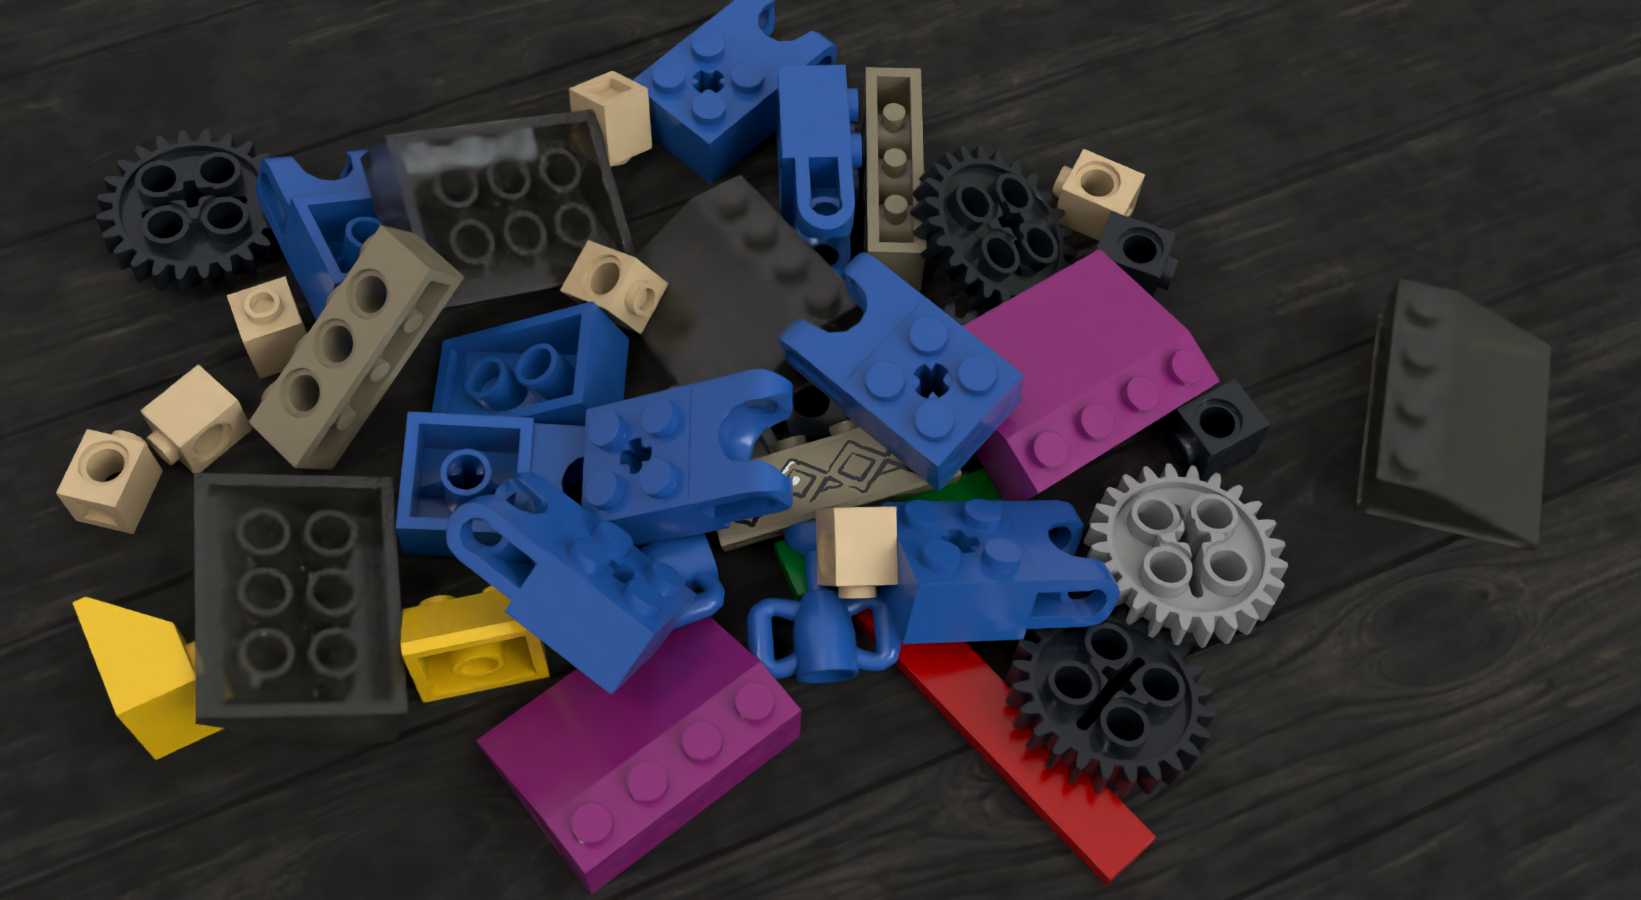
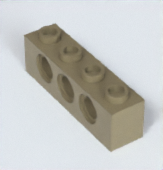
(892, 169)
(318, 428)

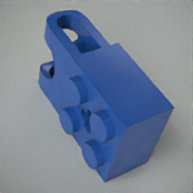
(719, 86)
(818, 155)
(317, 221)
(894, 358)
(462, 449)
(683, 457)
(992, 571)
(572, 578)

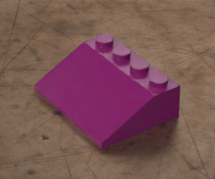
(1094, 369)
(636, 765)

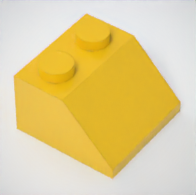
(468, 646)
(145, 673)

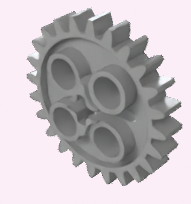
(1193, 541)

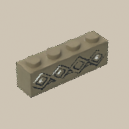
(829, 473)

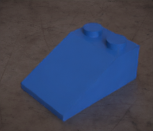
(535, 368)

